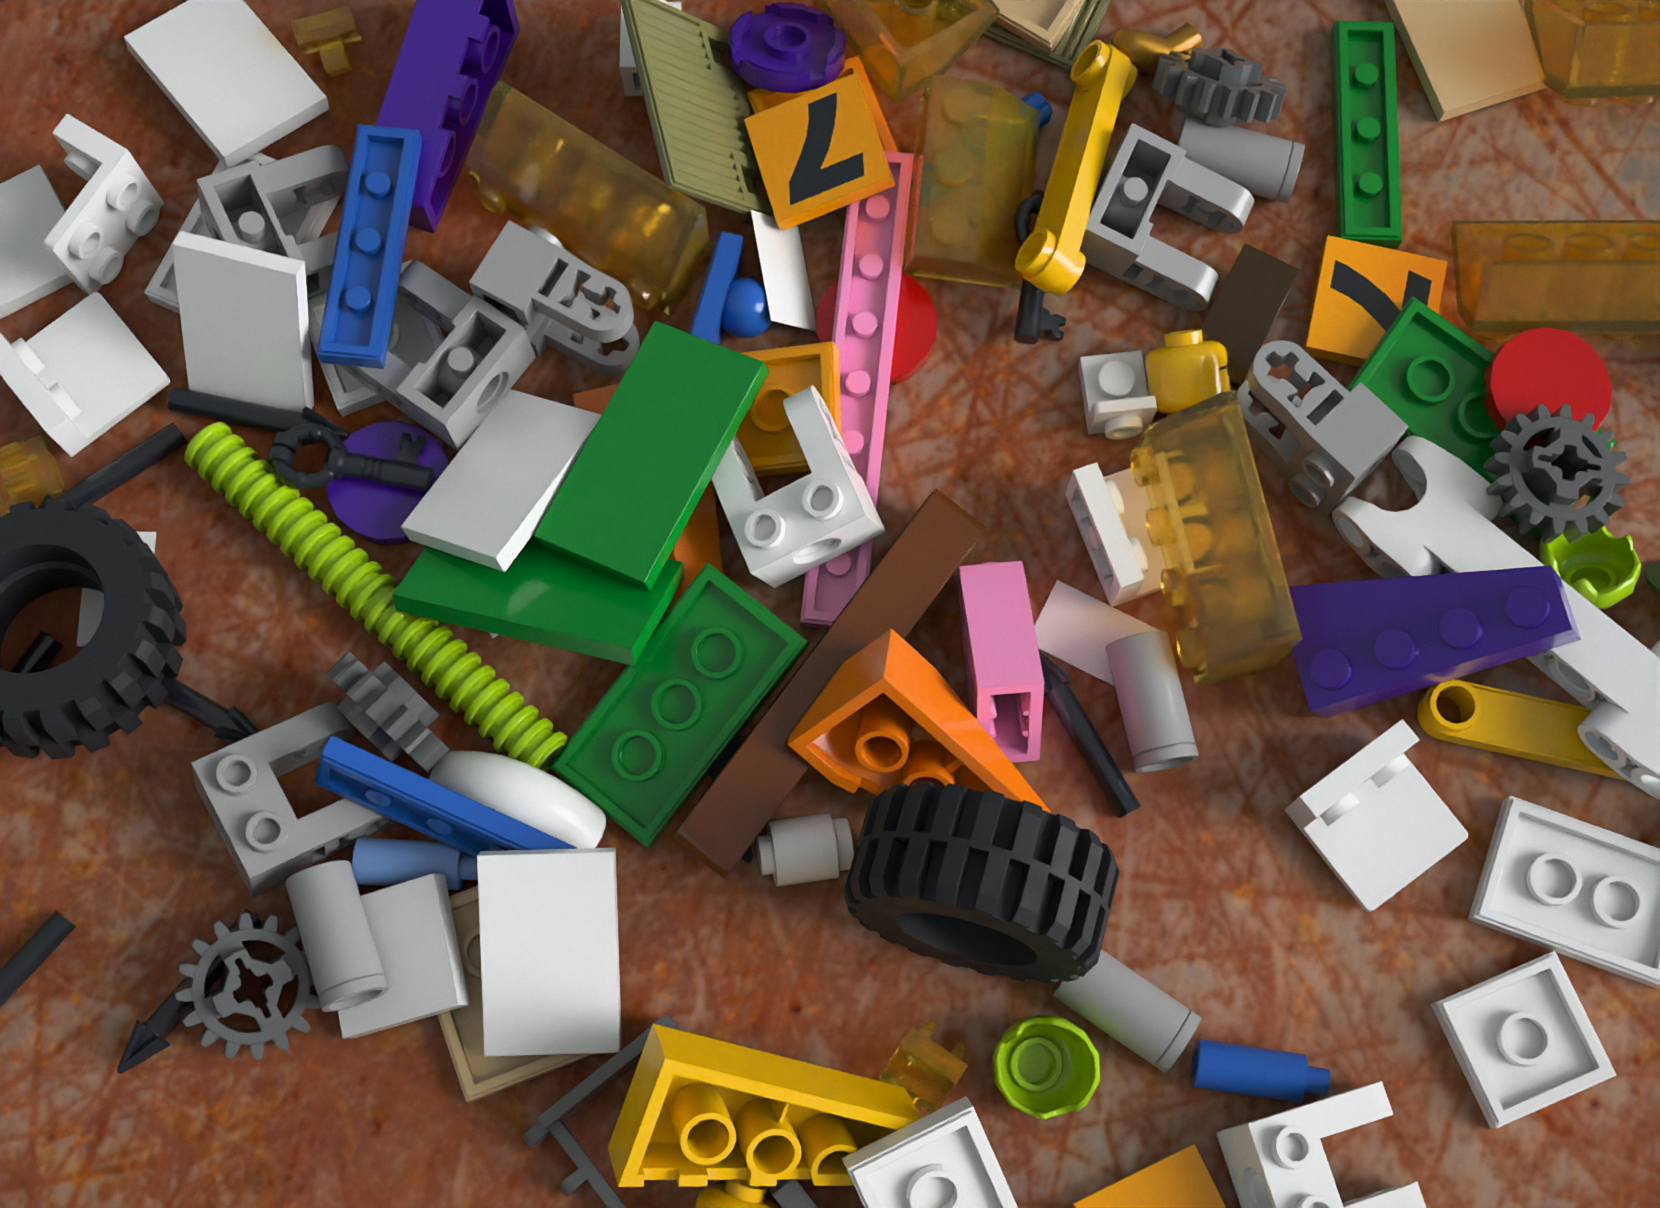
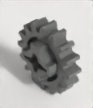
(1219, 86)
(1556, 473)
(387, 711)
(220, 999)

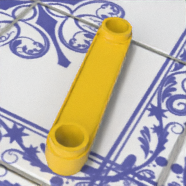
(1051, 253)
(1511, 725)

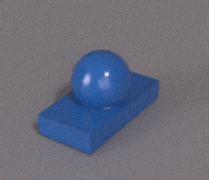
(728, 300)

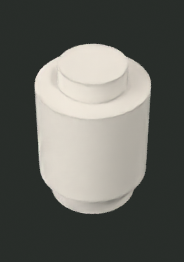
(805, 849)

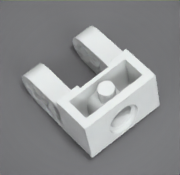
(808, 518)
(1283, 1162)

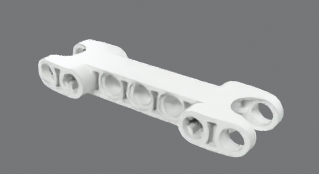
(1455, 534)

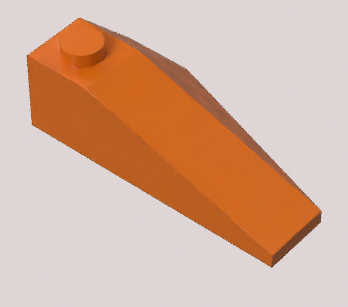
(900, 722)

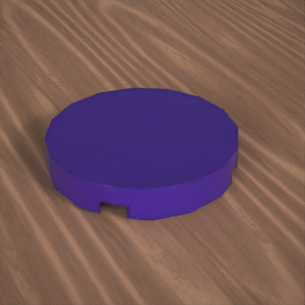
(787, 48)
(377, 508)

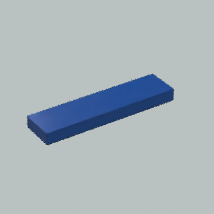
(370, 247)
(424, 803)

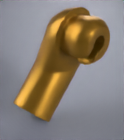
(1145, 48)

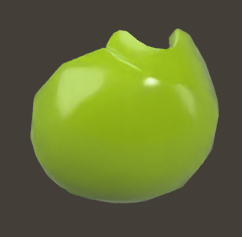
(1595, 565)
(1045, 1066)

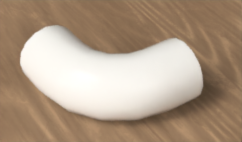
(522, 794)

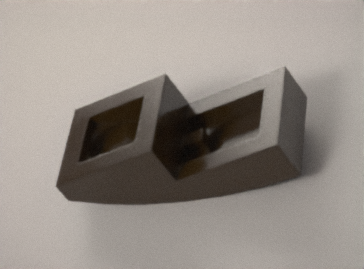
(1248, 307)

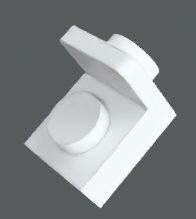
(1116, 394)

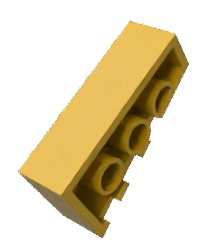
(745, 1114)

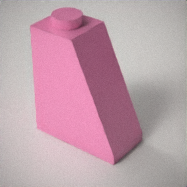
(1002, 656)

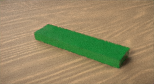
(1366, 133)

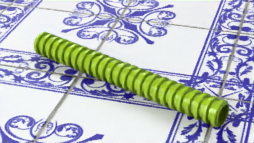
(360, 585)

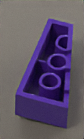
(442, 89)
(1417, 631)

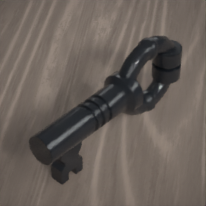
(1031, 315)
(339, 462)

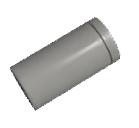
(1250, 158)
(1152, 702)
(336, 935)
(1131, 1011)

